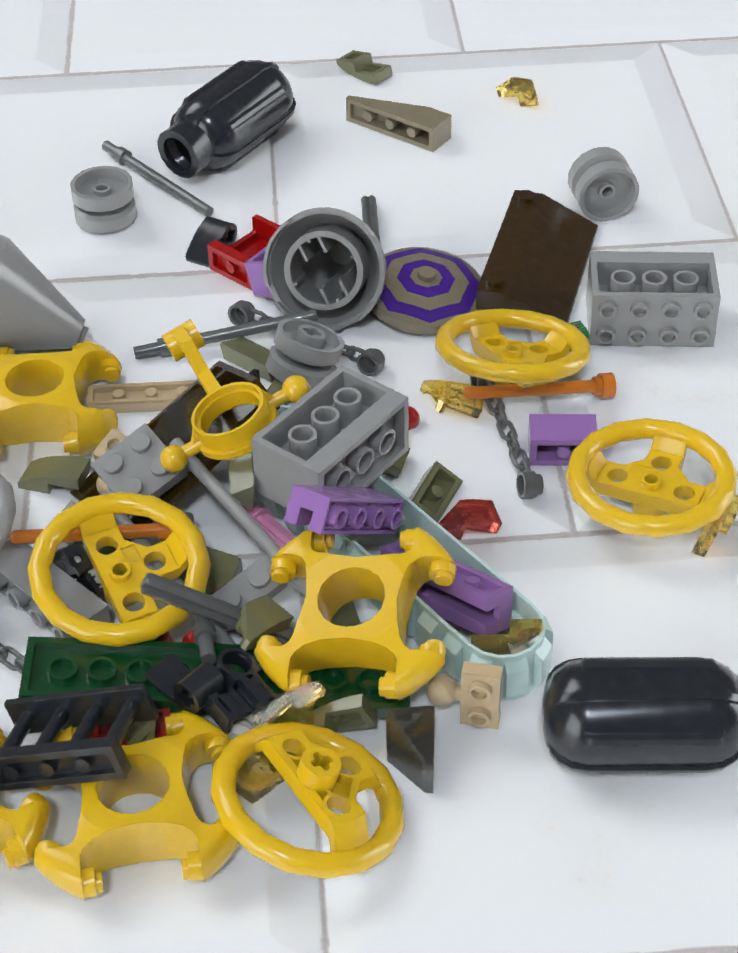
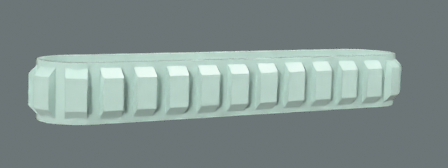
(520, 670)

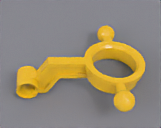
(185, 342)

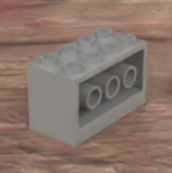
(652, 298)
(332, 436)

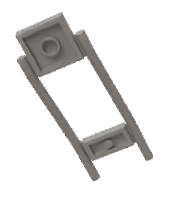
(136, 468)

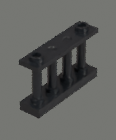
(82, 757)

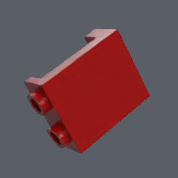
(230, 259)

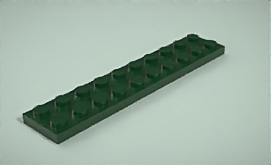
(70, 665)

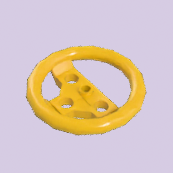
(512, 360)
(644, 485)
(122, 570)
(320, 786)

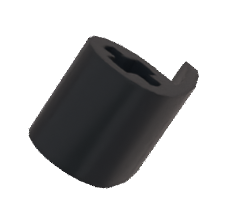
(208, 231)
(183, 686)

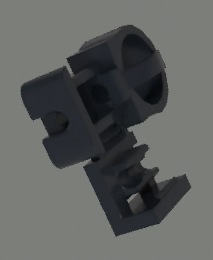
(65, 560)
(244, 690)

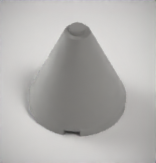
(323, 264)
(31, 308)

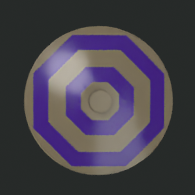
(425, 289)

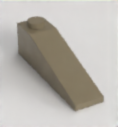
(406, 122)

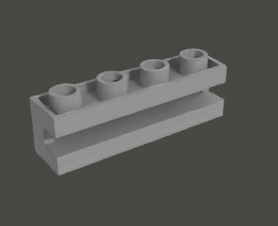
(16, 587)

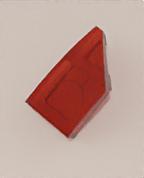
(473, 516)

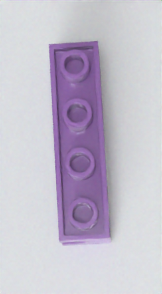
(344, 510)
(471, 601)

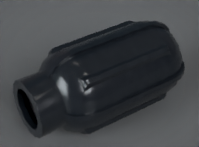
(227, 118)
(641, 715)

